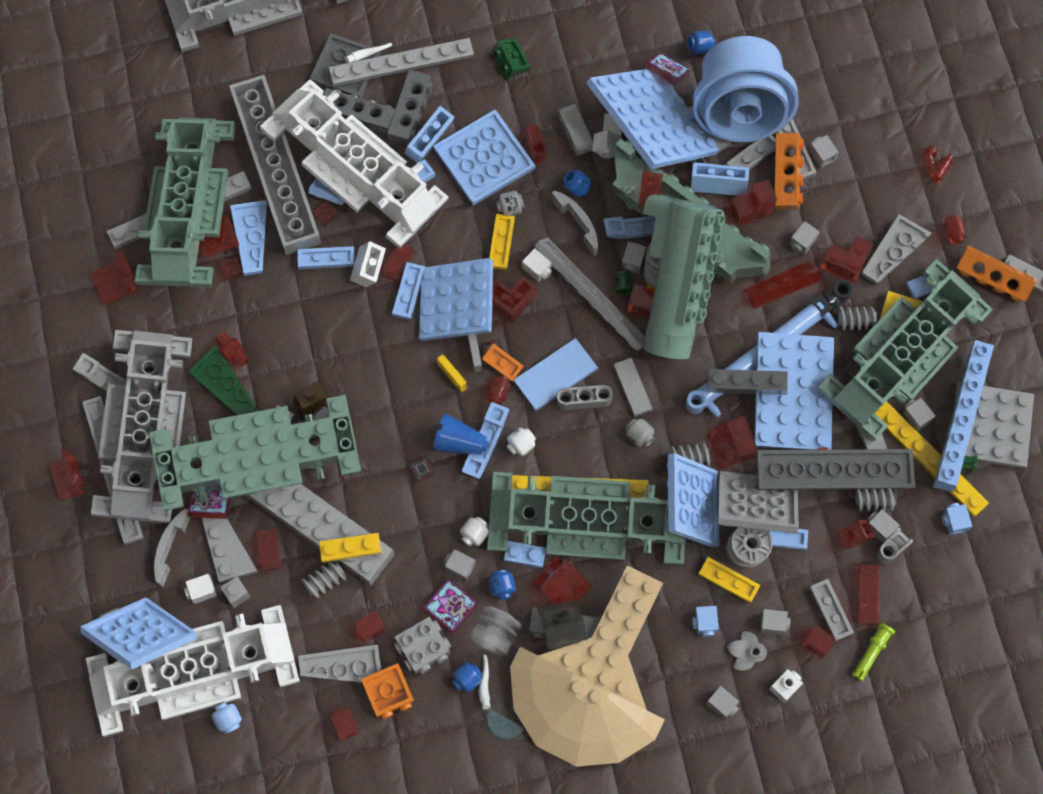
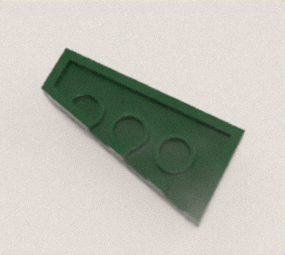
(220, 380)

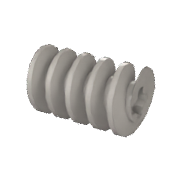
(856, 317)
(695, 454)
(876, 498)
(324, 579)

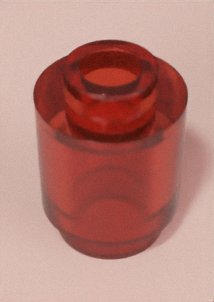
(955, 229)
(499, 390)

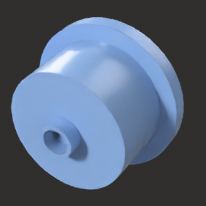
(744, 91)

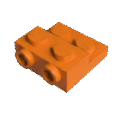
(388, 691)

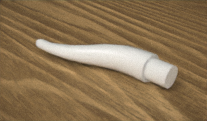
(360, 54)
(483, 686)

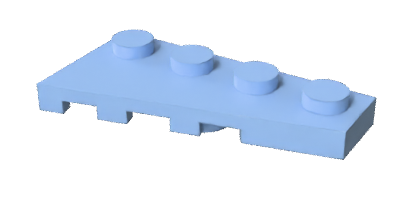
(249, 227)

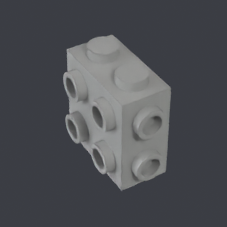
(423, 646)

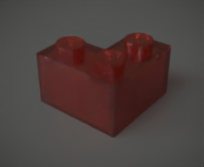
(755, 204)
(845, 263)
(514, 301)

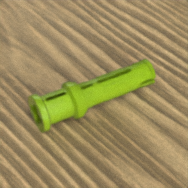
(877, 644)

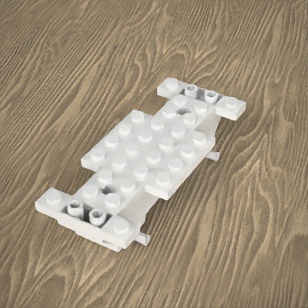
(355, 161)
(194, 673)

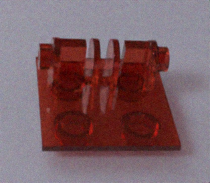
(226, 240)

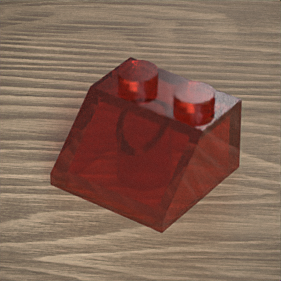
(732, 442)

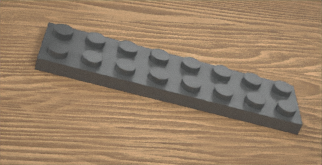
(835, 469)

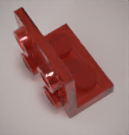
(115, 280)
(66, 477)
(561, 582)

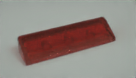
(783, 284)

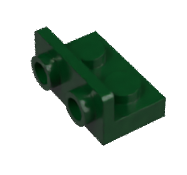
(510, 57)

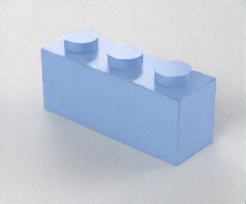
(429, 135)
(720, 179)

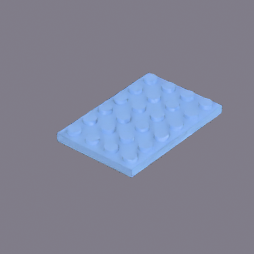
(804, 415)

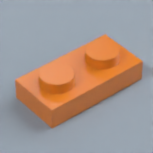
(502, 362)

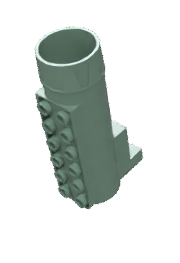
(687, 244)

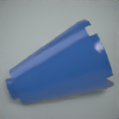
(459, 438)

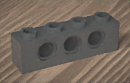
(414, 82)
(369, 107)

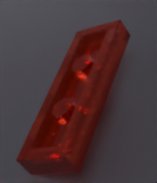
(868, 594)

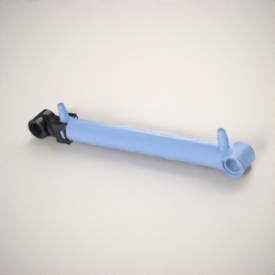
(818, 310)

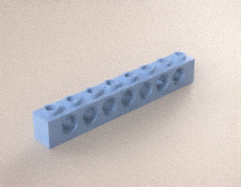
(963, 416)

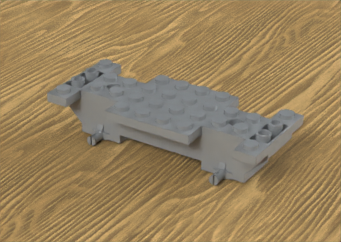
(242, 14)
(130, 416)

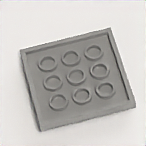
(1001, 427)
(747, 507)

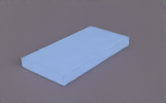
(557, 371)

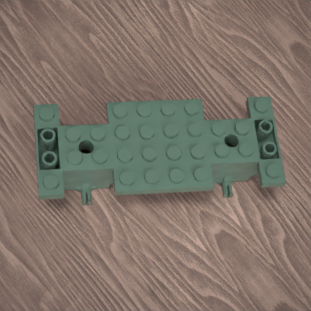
(184, 202)
(736, 254)
(905, 349)
(254, 453)
(581, 518)

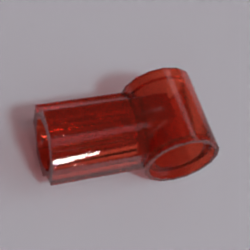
(535, 143)

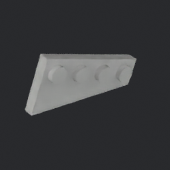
(896, 246)
(227, 551)
(343, 664)

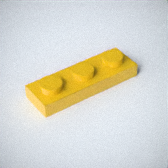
(502, 241)
(350, 547)
(729, 580)

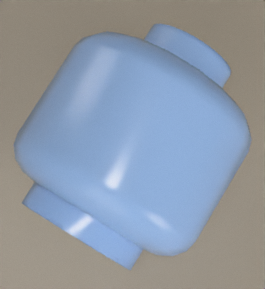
(226, 717)

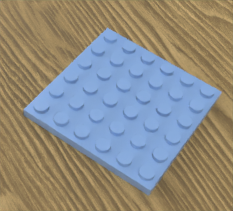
(653, 117)

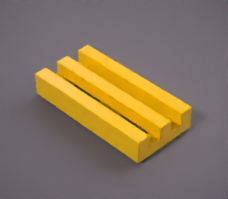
(452, 373)

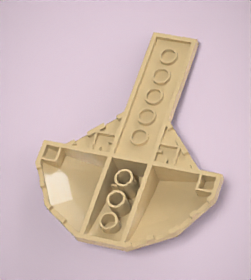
(585, 695)

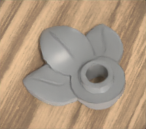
(744, 649)

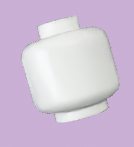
(521, 441)
(474, 531)

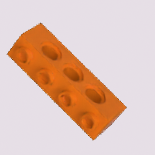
(784, 143)
(1007, 272)

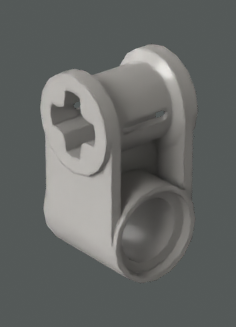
(896, 544)

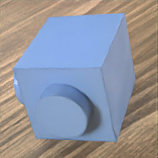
(956, 519)
(705, 621)

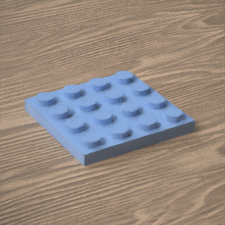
(484, 157)
(456, 299)
(692, 500)
(138, 633)

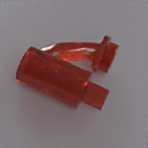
(942, 168)

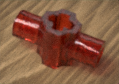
(232, 349)

